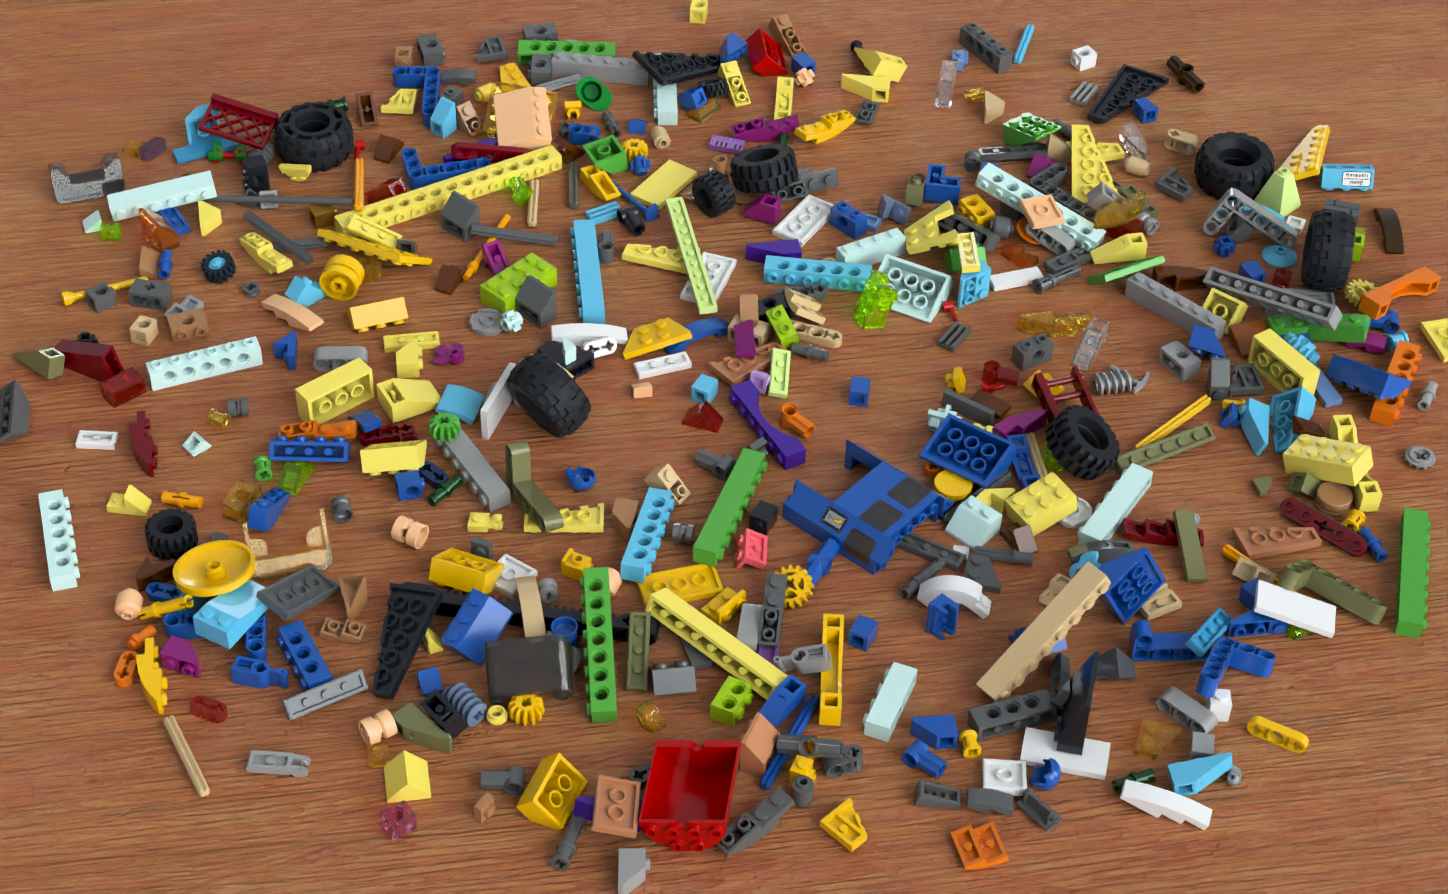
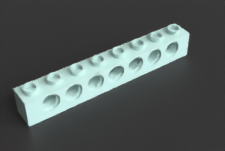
(1011, 191)

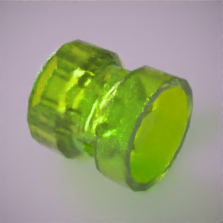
(110, 231)

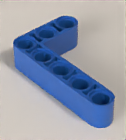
(420, 77)
(422, 176)
(182, 626)
(1234, 654)

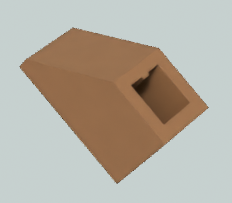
(468, 120)
(625, 516)

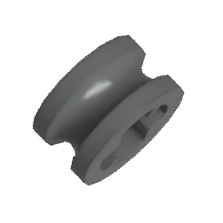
(251, 289)

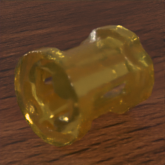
(974, 94)
(218, 419)

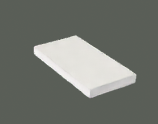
(804, 220)
(718, 270)
(496, 404)
(1295, 609)
(1041, 745)

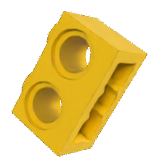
(976, 209)

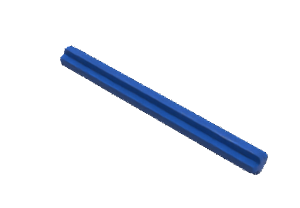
(796, 729)

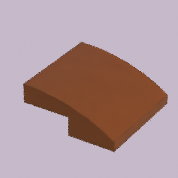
(1243, 335)

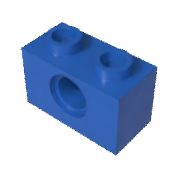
(848, 219)

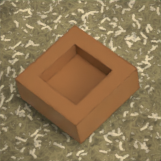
(484, 808)

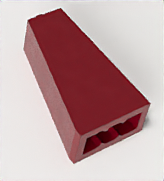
(90, 359)

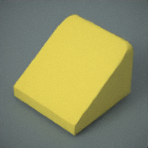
(432, 642)

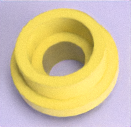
(497, 715)

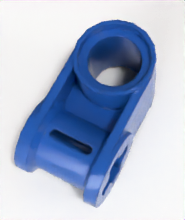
(581, 134)

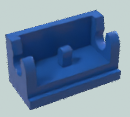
(942, 616)

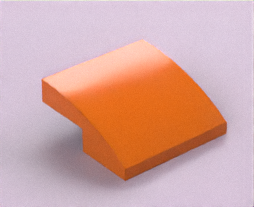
(979, 846)

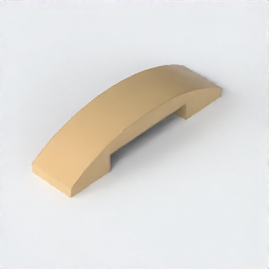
(530, 606)

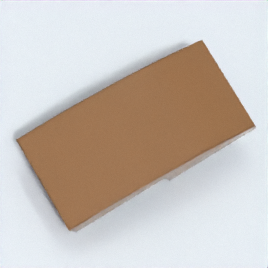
(342, 632)

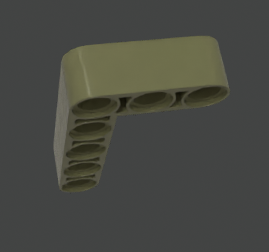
(526, 492)
(1307, 574)

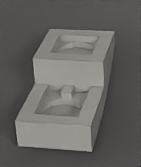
(188, 304)

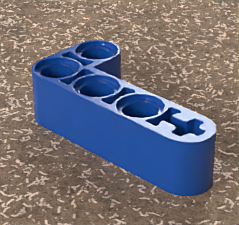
(1160, 646)

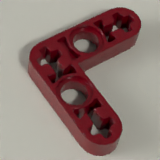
(402, 436)

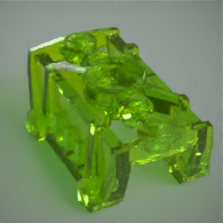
(875, 301)

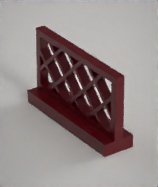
(242, 112)

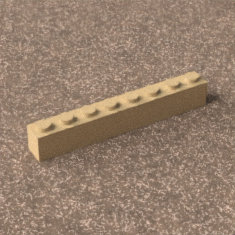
(1044, 633)

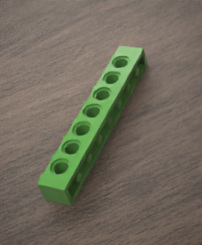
(605, 709)

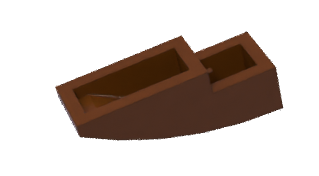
(1179, 277)

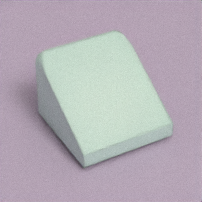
(92, 222)
(568, 351)
(196, 444)

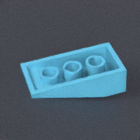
(230, 615)

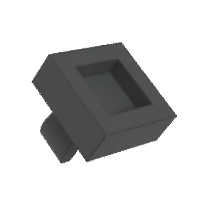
(759, 445)

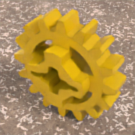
(798, 577)

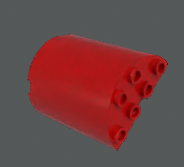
(689, 793)

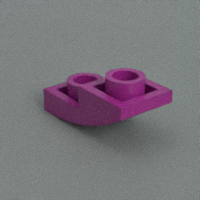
(1373, 343)

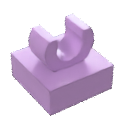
(760, 380)

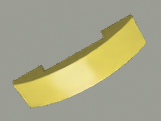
(784, 97)

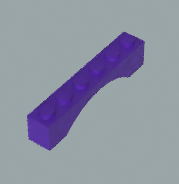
(785, 448)

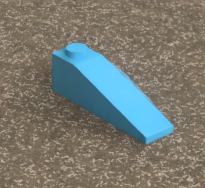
(1282, 408)

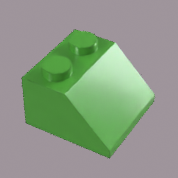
(607, 154)

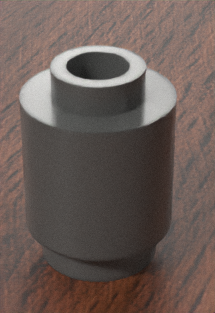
(802, 791)

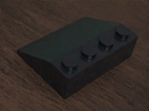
(1076, 709)

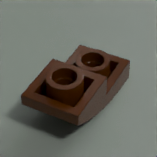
(993, 402)

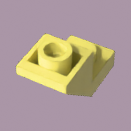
(996, 497)

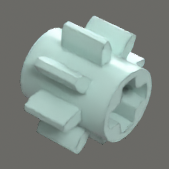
(511, 321)

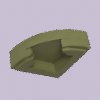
(1262, 485)

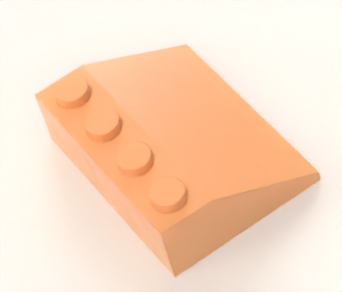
(523, 118)

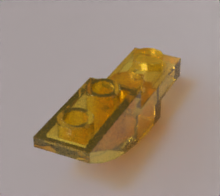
(1120, 212)
(1054, 325)

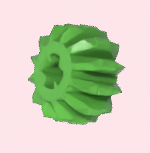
(444, 426)

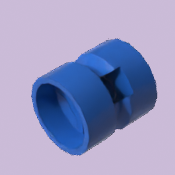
(568, 627)

